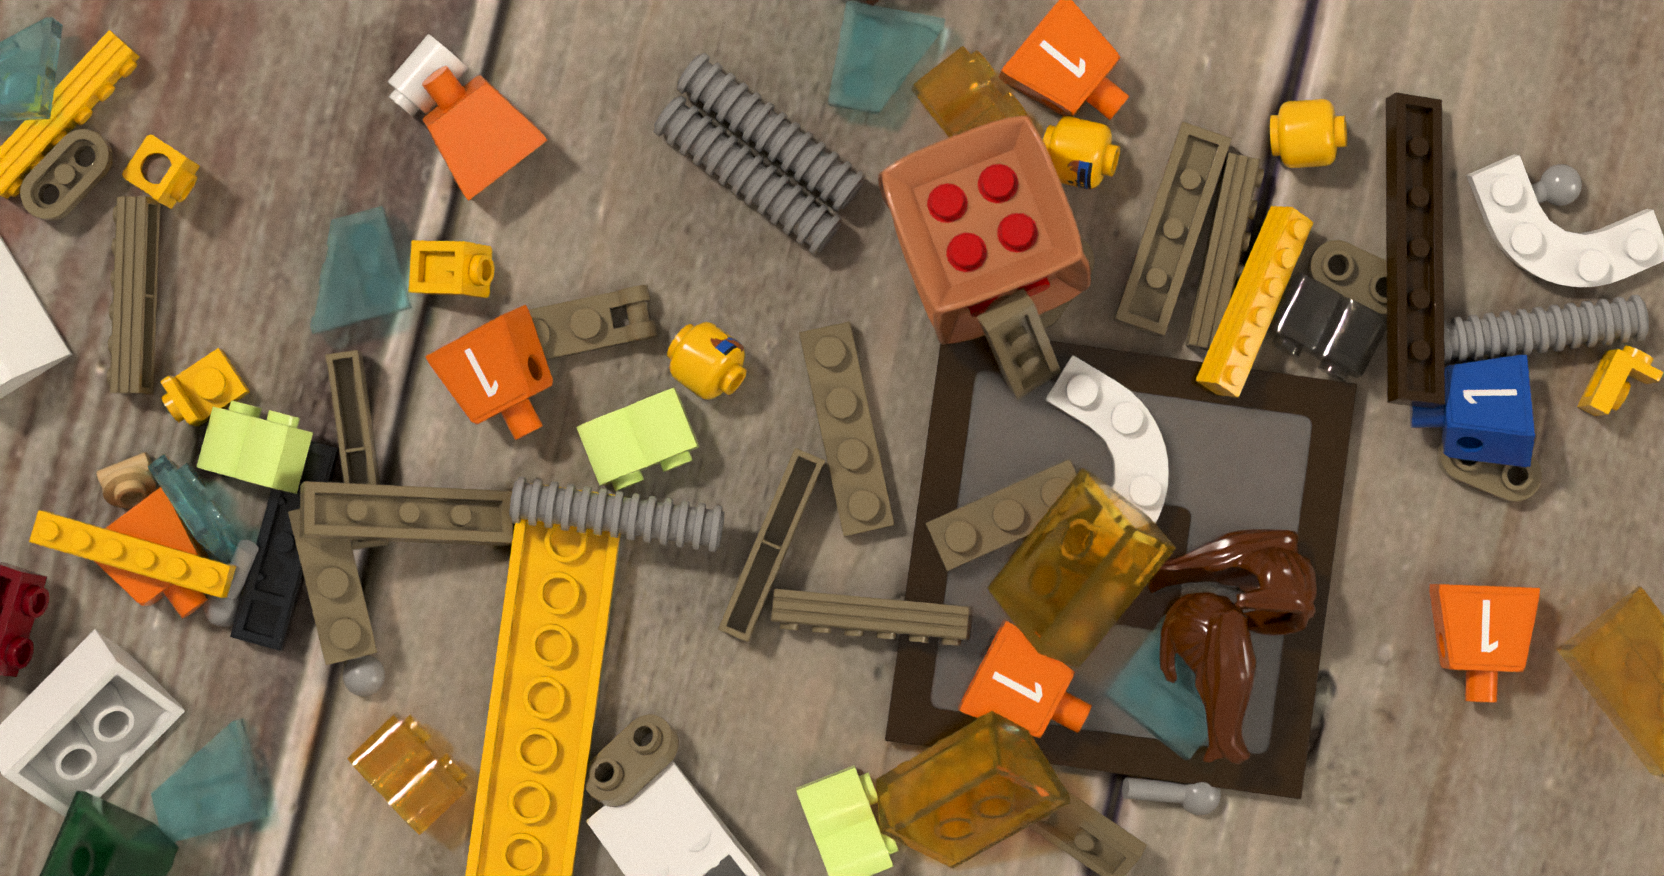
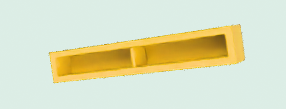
(71, 105)
(1254, 301)
(132, 554)

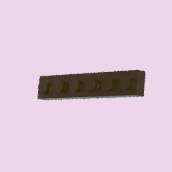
(1414, 251)

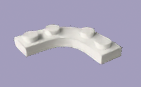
(1548, 250)
(1125, 428)

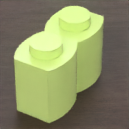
(639, 438)
(254, 448)
(845, 824)

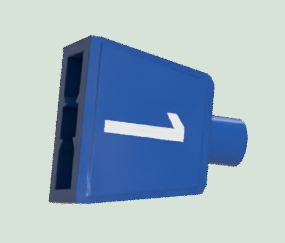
(1484, 412)

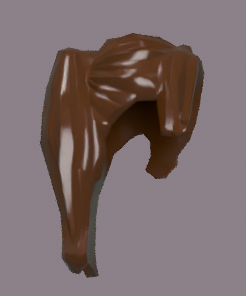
(1261, 563)
(1219, 650)

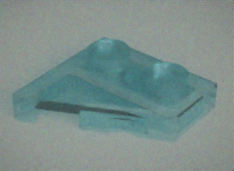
(877, 54)
(29, 71)
(359, 273)
(201, 516)
(1163, 708)
(212, 788)

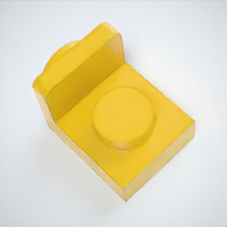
(450, 268)
(1608, 383)
(201, 386)

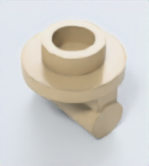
(127, 481)

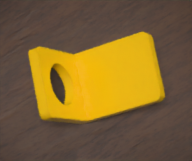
(176, 182)

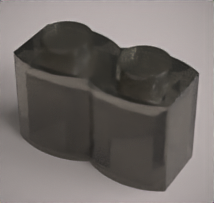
(1327, 327)

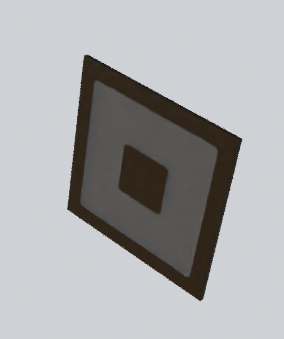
(1231, 466)

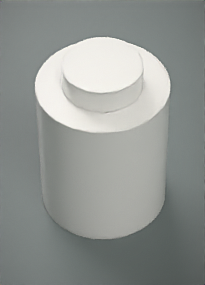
(421, 63)

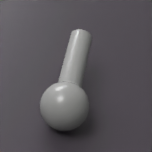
(1558, 185)
(224, 610)
(363, 675)
(1195, 798)

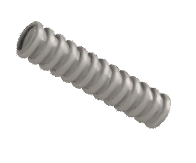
(770, 131)
(747, 174)
(1545, 329)
(616, 514)

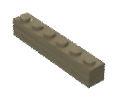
(1224, 246)
(134, 295)
(353, 424)
(771, 545)
(872, 614)

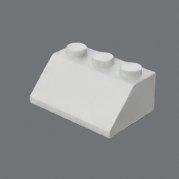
(27, 333)
(84, 724)

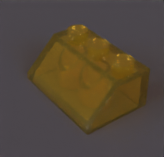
(1080, 569)
(1623, 670)
(969, 791)

